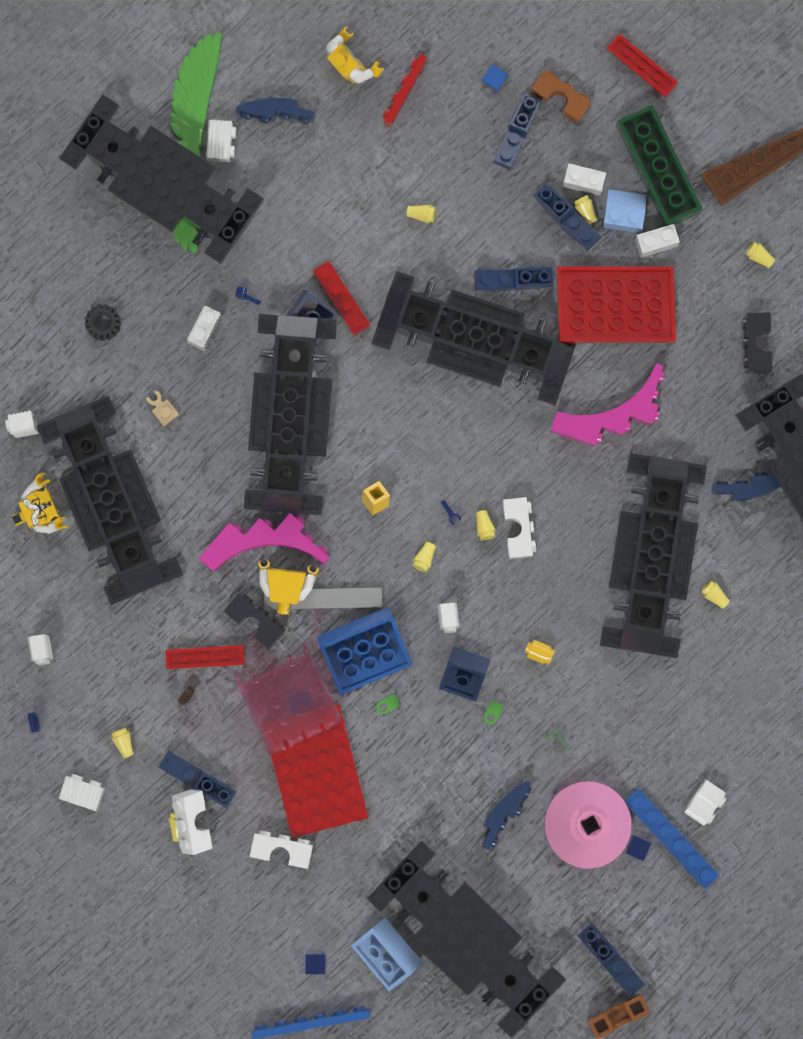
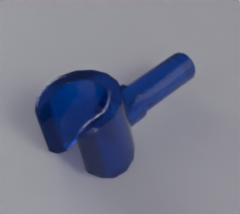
(241, 294)
(449, 512)

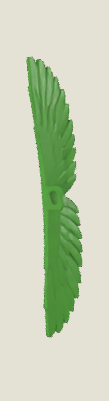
(191, 107)

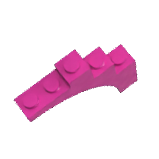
(587, 427)
(287, 534)

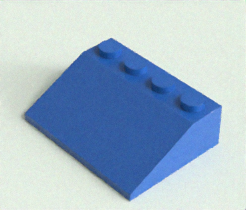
(364, 650)

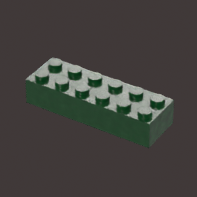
(658, 166)

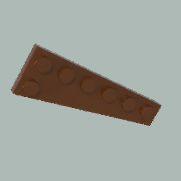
(744, 171)

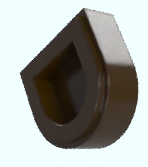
(186, 696)

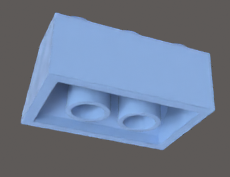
(387, 954)

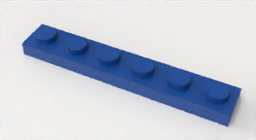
(671, 838)
(319, 1020)

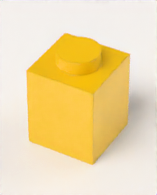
(375, 498)

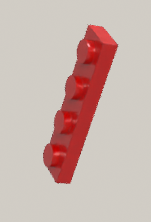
(642, 65)
(400, 97)
(341, 298)
(205, 657)

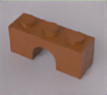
(549, 85)
(618, 1015)

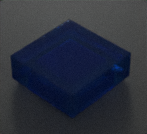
(34, 722)
(638, 848)
(315, 963)

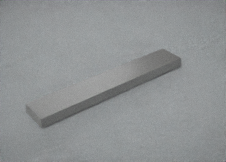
(335, 599)

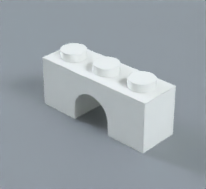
(518, 510)
(186, 807)
(299, 851)

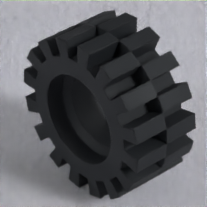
(113, 328)

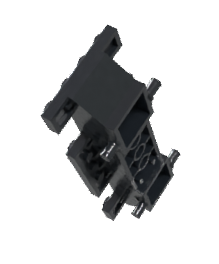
(161, 179)
(473, 337)
(290, 414)
(771, 415)
(109, 500)
(653, 555)
(466, 939)

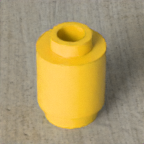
(539, 652)

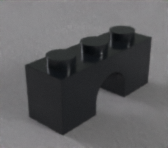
(756, 359)
(242, 608)

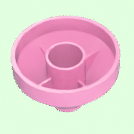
(568, 836)

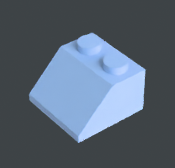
(624, 211)

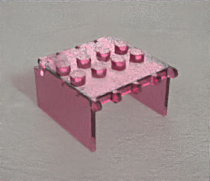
(289, 702)

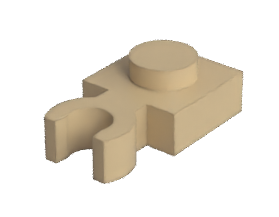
(164, 410)

